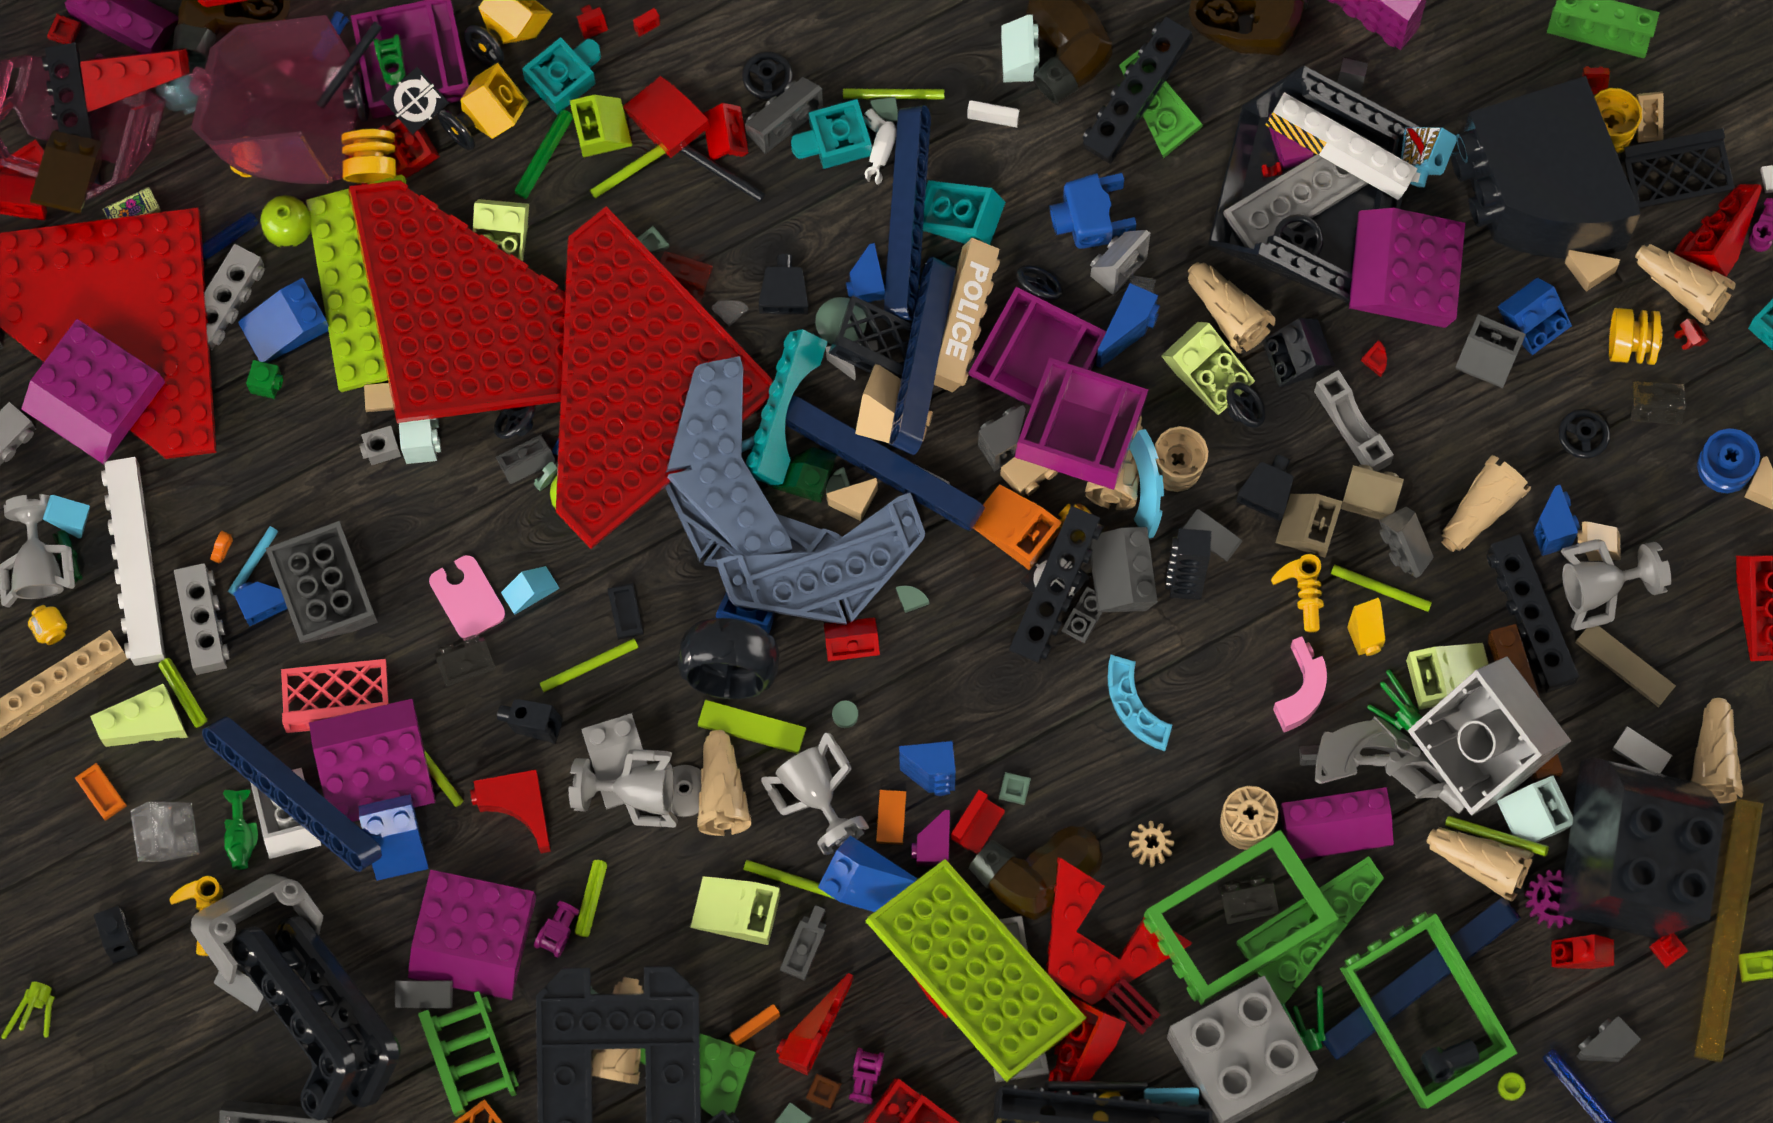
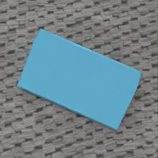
(1182, 1096)

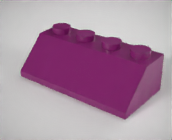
(131, 22)
(1338, 823)

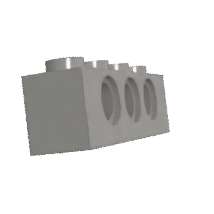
(237, 261)
(188, 581)

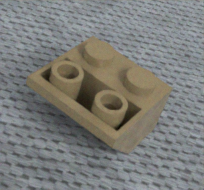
(1372, 492)
(1309, 523)

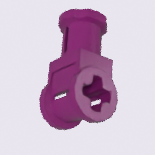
(1763, 227)
(555, 932)
(866, 1070)

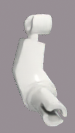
(882, 144)

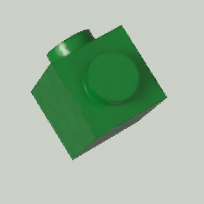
(264, 379)

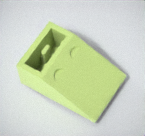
(503, 224)
(1206, 365)
(1441, 669)
(736, 909)

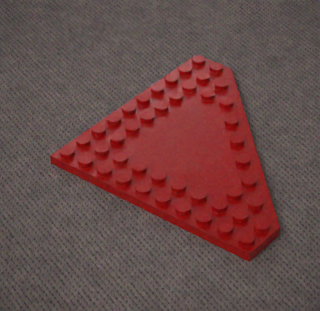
(136, 286)
(454, 311)
(627, 375)

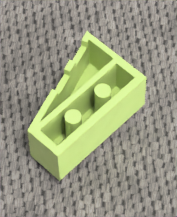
(140, 719)

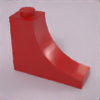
(517, 796)

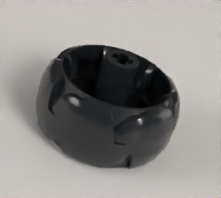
(728, 658)

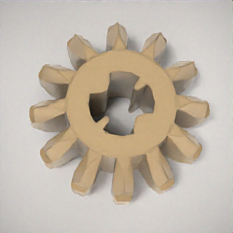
(1162, 843)

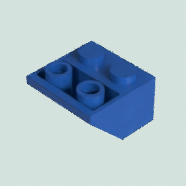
(1536, 313)
(1556, 524)

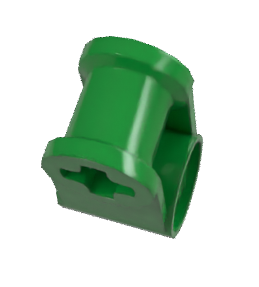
(390, 56)

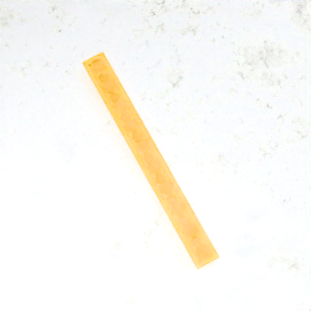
(1728, 930)

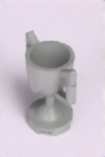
(34, 566)
(1596, 583)
(811, 782)
(641, 788)

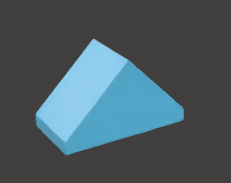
(67, 515)
(529, 588)

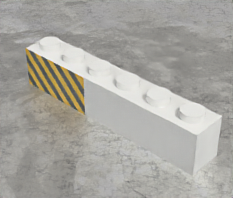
(1341, 146)

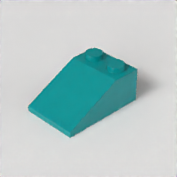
(961, 211)

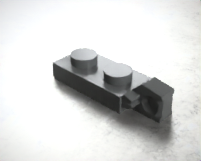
(804, 945)

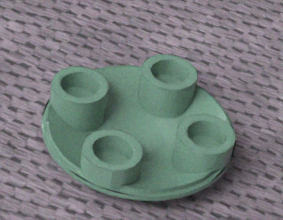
(830, 318)

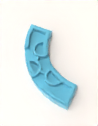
(1150, 482)
(1130, 708)

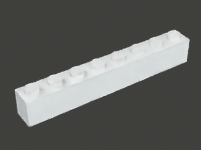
(134, 561)

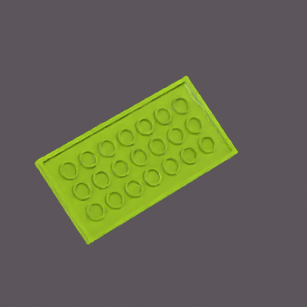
(346, 291)
(975, 970)

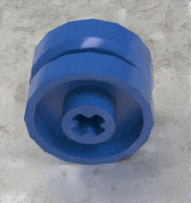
(1742, 461)

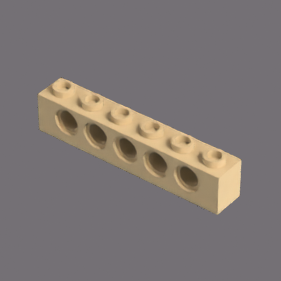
(59, 682)

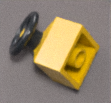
(505, 23)
(488, 104)

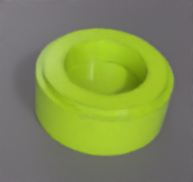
(1511, 1086)

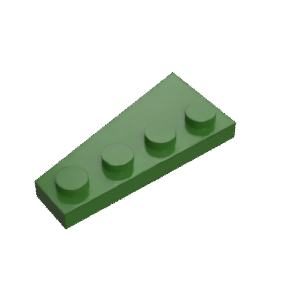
(1167, 115)

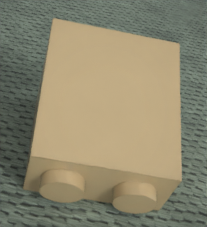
(879, 405)

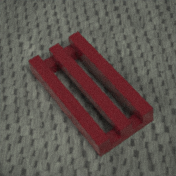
(1147, 1021)

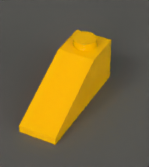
(1367, 627)

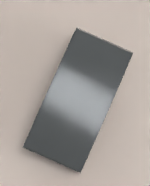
(1222, 540)
(1083, 617)
(423, 994)

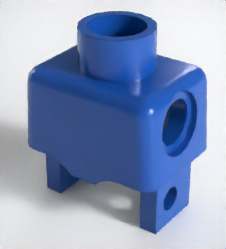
(1087, 211)

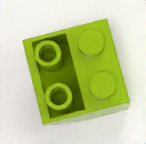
(600, 124)

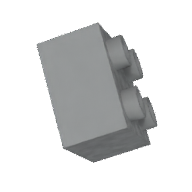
(1489, 735)
(1242, 1052)

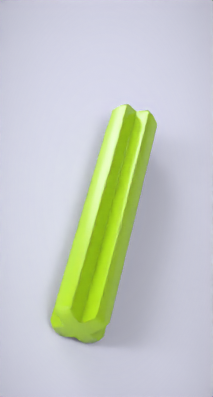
(182, 692)
(591, 898)

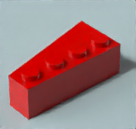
(121, 77)

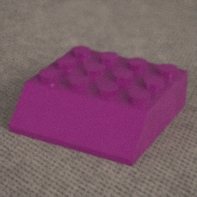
(1389, 18)
(427, 42)
(1407, 266)
(1026, 339)
(91, 391)
(1081, 423)
(371, 757)
(471, 934)

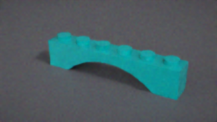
(769, 453)

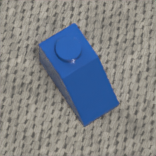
(866, 277)
(259, 601)

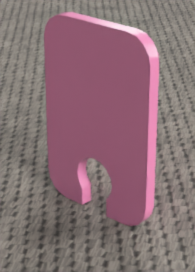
(472, 603)

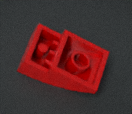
(666, 116)
(411, 151)
(905, 1105)

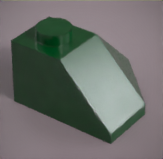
(808, 474)

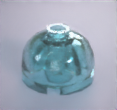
(178, 95)

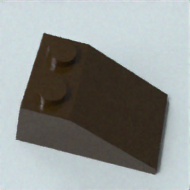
(67, 171)

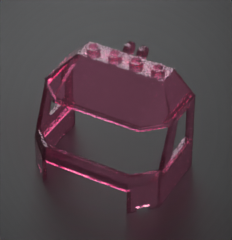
(125, 126)

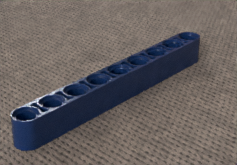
(907, 211)
(922, 356)
(883, 464)
(292, 794)
(1420, 978)

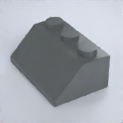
(784, 114)
(1123, 570)

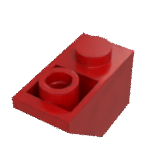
(1583, 952)

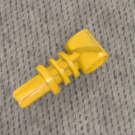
(1308, 584)
(195, 891)

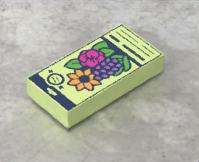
(136, 204)

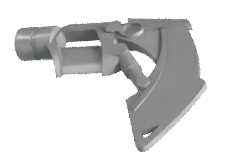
(1341, 755)

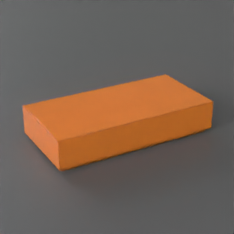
(100, 791)
(891, 817)
(754, 1025)

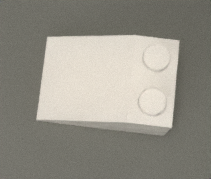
(280, 831)

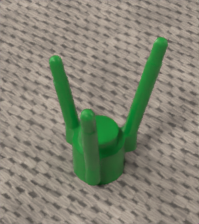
(1408, 713)
(1309, 1037)

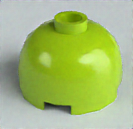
(286, 221)

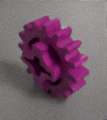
(1547, 890)

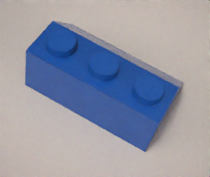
(930, 766)

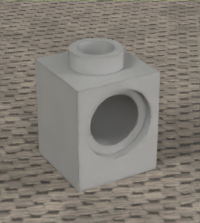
(383, 435)

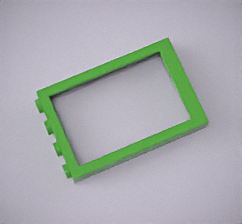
(1183, 964)
(1489, 1058)

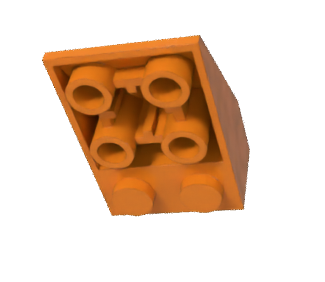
(1017, 526)

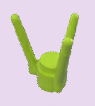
(35, 996)

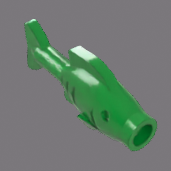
(239, 836)

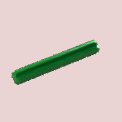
(543, 154)

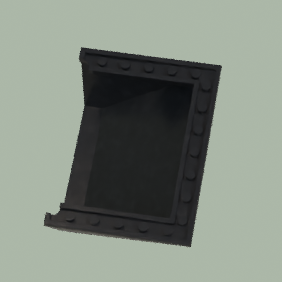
(1254, 147)

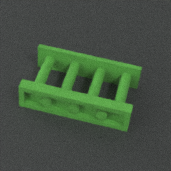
(1605, 24)
(441, 1049)

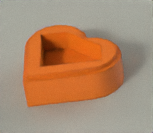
(221, 547)

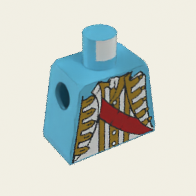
(1428, 151)

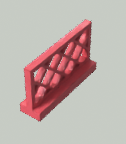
(299, 720)

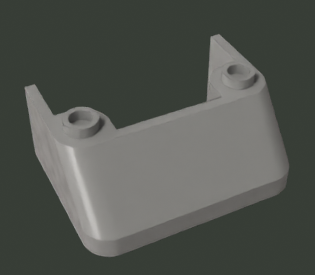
(217, 922)

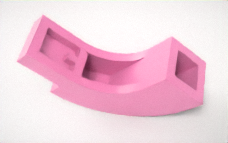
(1302, 705)

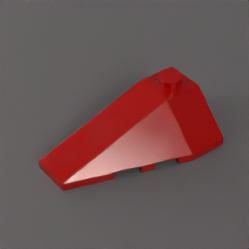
(1087, 1045)

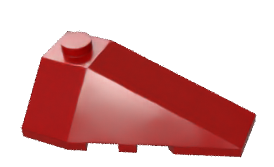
(1722, 235)
(1756, 601)
(808, 1037)

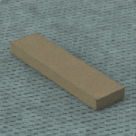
(1626, 664)

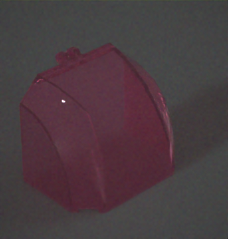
(263, 96)

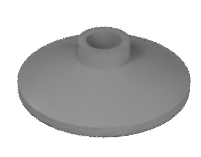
(686, 803)

